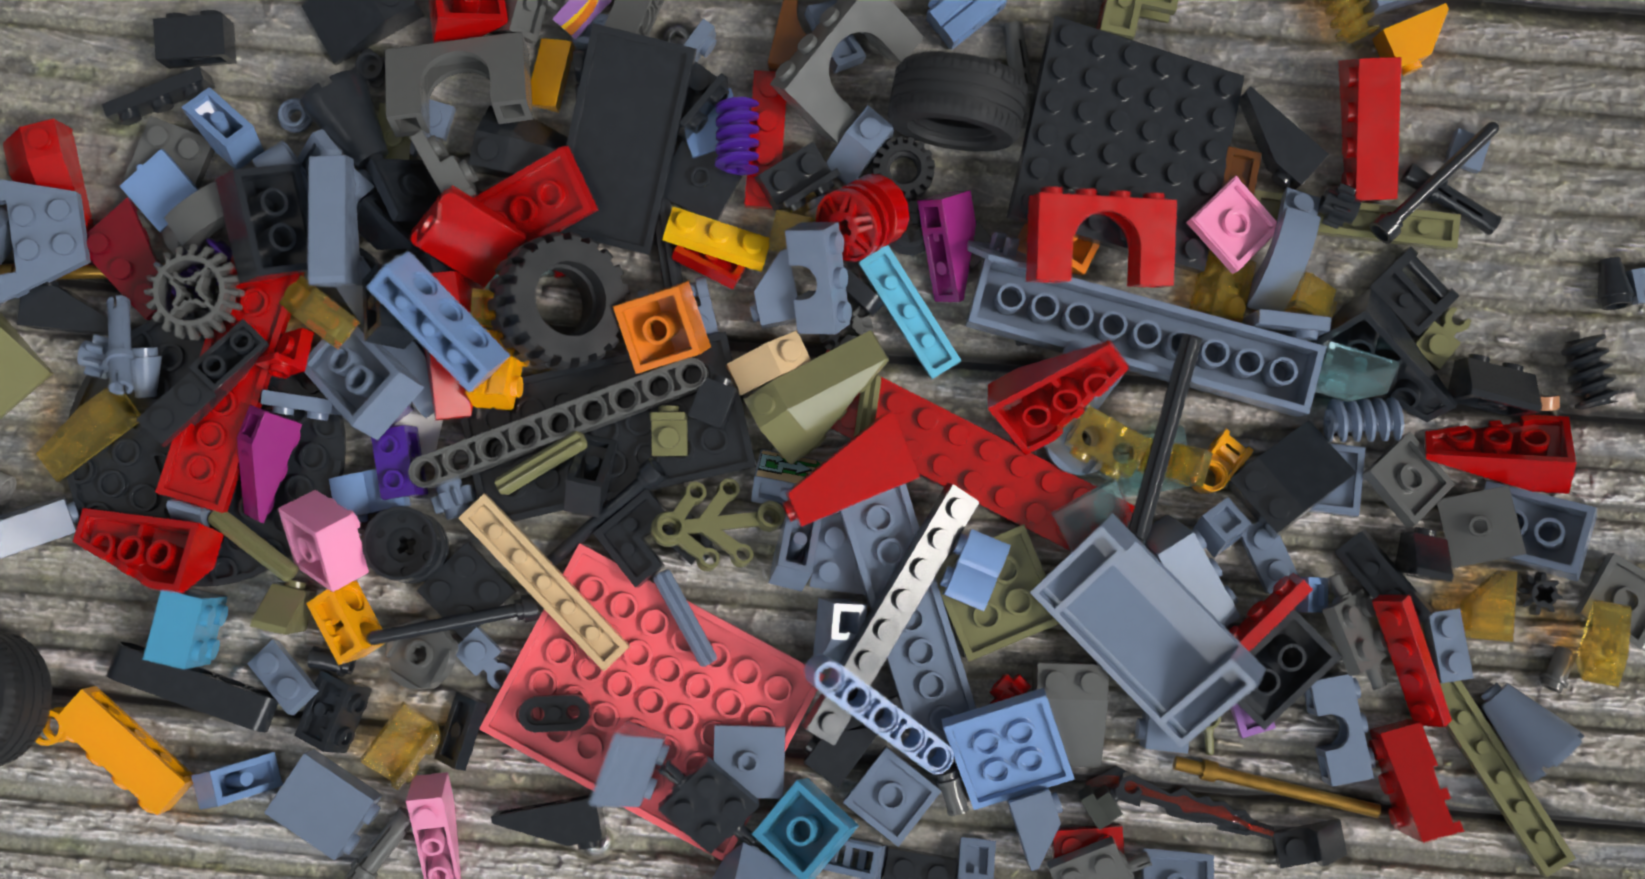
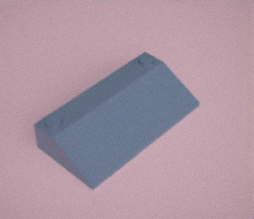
(1148, 631)

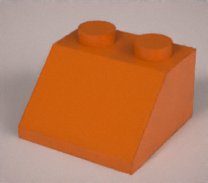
(662, 327)

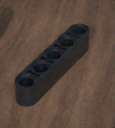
(194, 688)

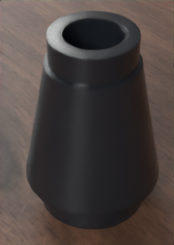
(1613, 285)

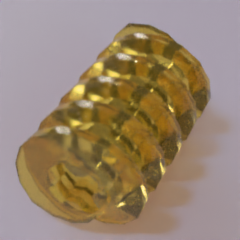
(1350, 19)

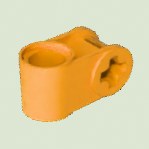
(1226, 460)

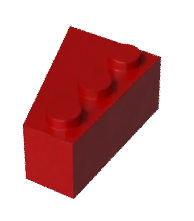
(1411, 781)

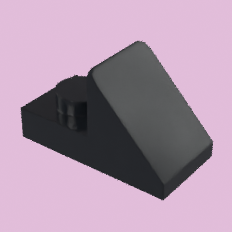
(1309, 843)

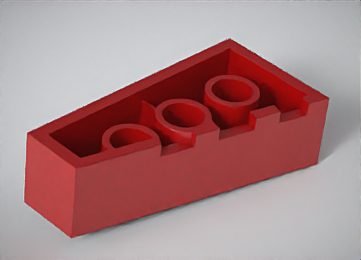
(1370, 125)

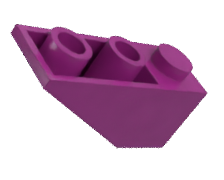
(263, 453)

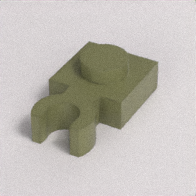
(1438, 341)

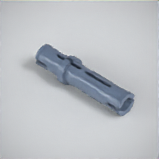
(120, 356)

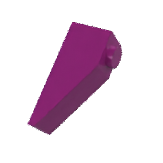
(946, 228)

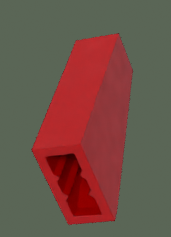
(857, 471)

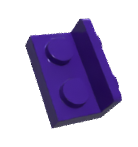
(392, 457)

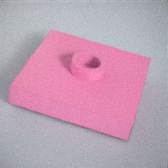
(1233, 224)

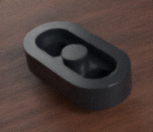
(555, 713)

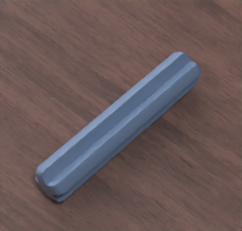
(685, 618)

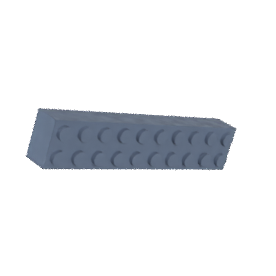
(1232, 358)

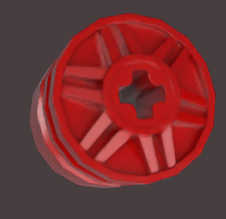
(869, 214)

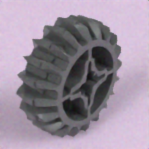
(185, 302)

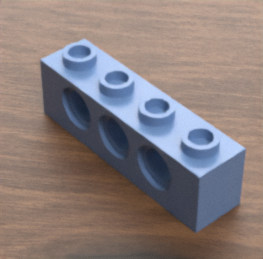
(438, 321)

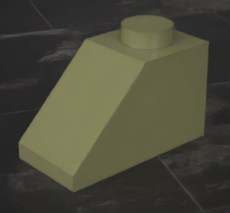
(284, 608)

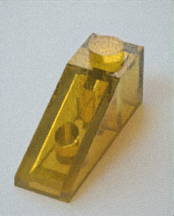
(88, 432)

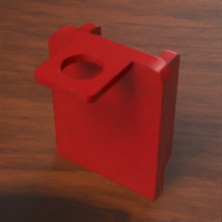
(466, 235)

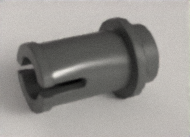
(1558, 669)
(952, 792)

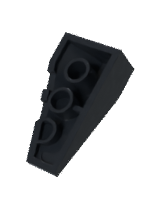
(512, 146)
(1375, 329)

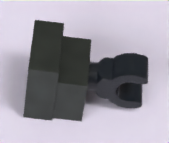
(1103, 803)

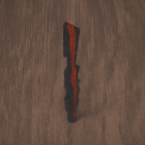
(1186, 806)

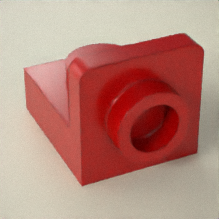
(291, 354)

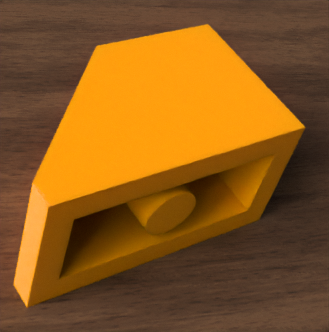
(1412, 38)

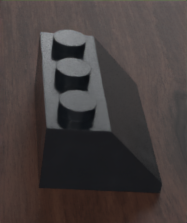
(266, 220)

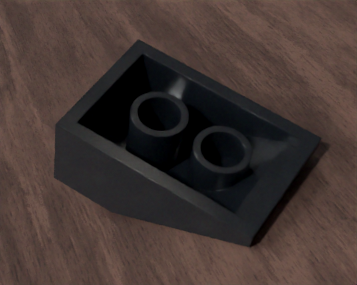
(355, 25)
(1290, 479)
(1293, 662)

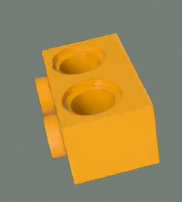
(345, 621)

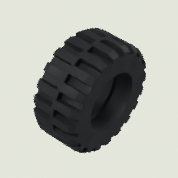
(517, 308)

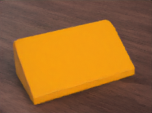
(551, 73)

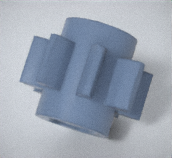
(92, 356)
(453, 499)

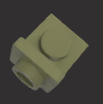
(669, 432)

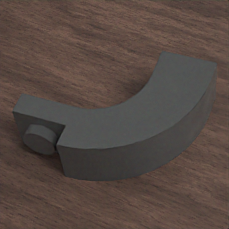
(194, 219)

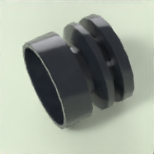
(387, 541)

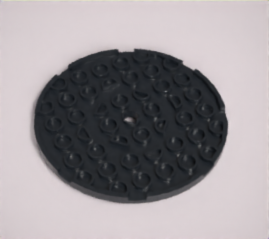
(129, 469)

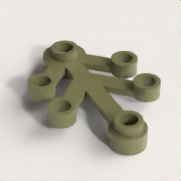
(712, 525)

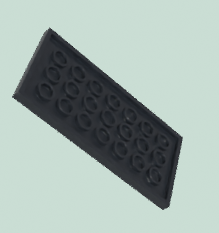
(709, 448)

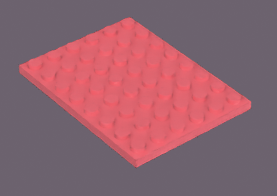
(649, 684)

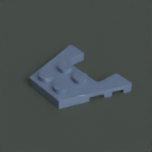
(45, 235)

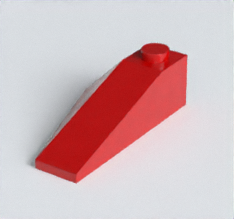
(47, 157)
(153, 550)

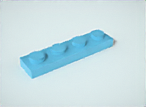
(909, 312)

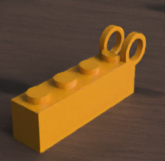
(122, 748)

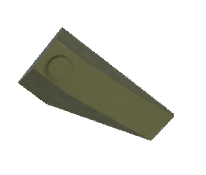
(807, 401)

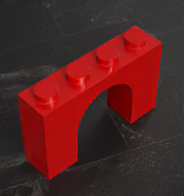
(1146, 222)

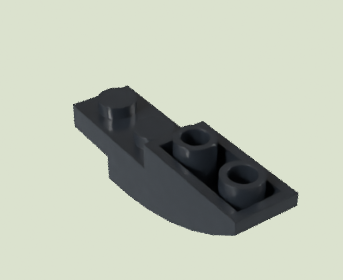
(206, 384)

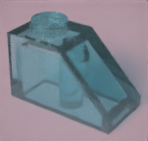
(1354, 373)

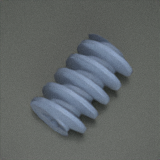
(1363, 417)

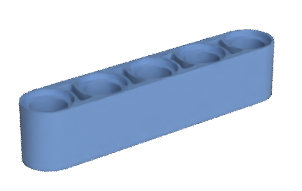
(893, 720)

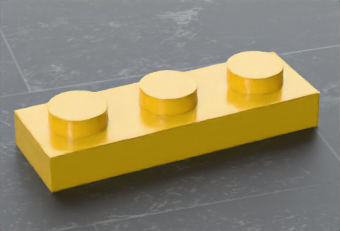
(716, 239)

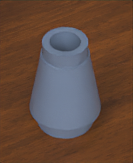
(146, 371)

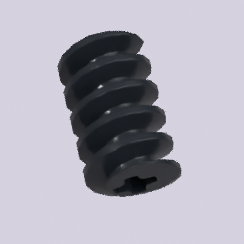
(1590, 372)

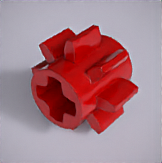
(1009, 687)

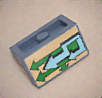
(777, 476)

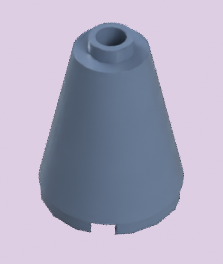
(1529, 730)

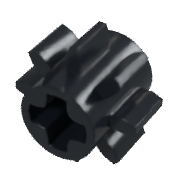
(1339, 206)
(1547, 595)

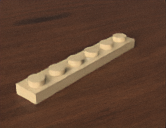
(544, 582)

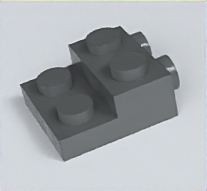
(445, 171)

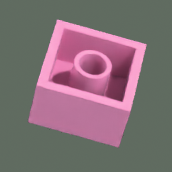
(324, 540)

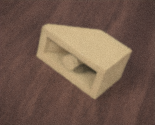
(767, 363)

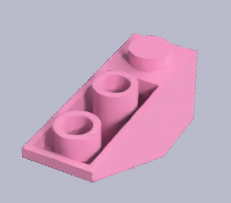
(434, 825)

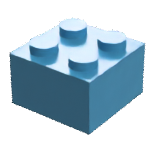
(186, 628)
(805, 829)

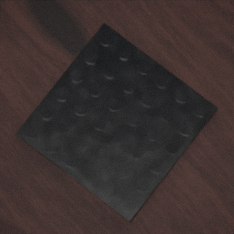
(1126, 121)

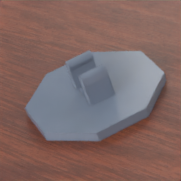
(996, 252)

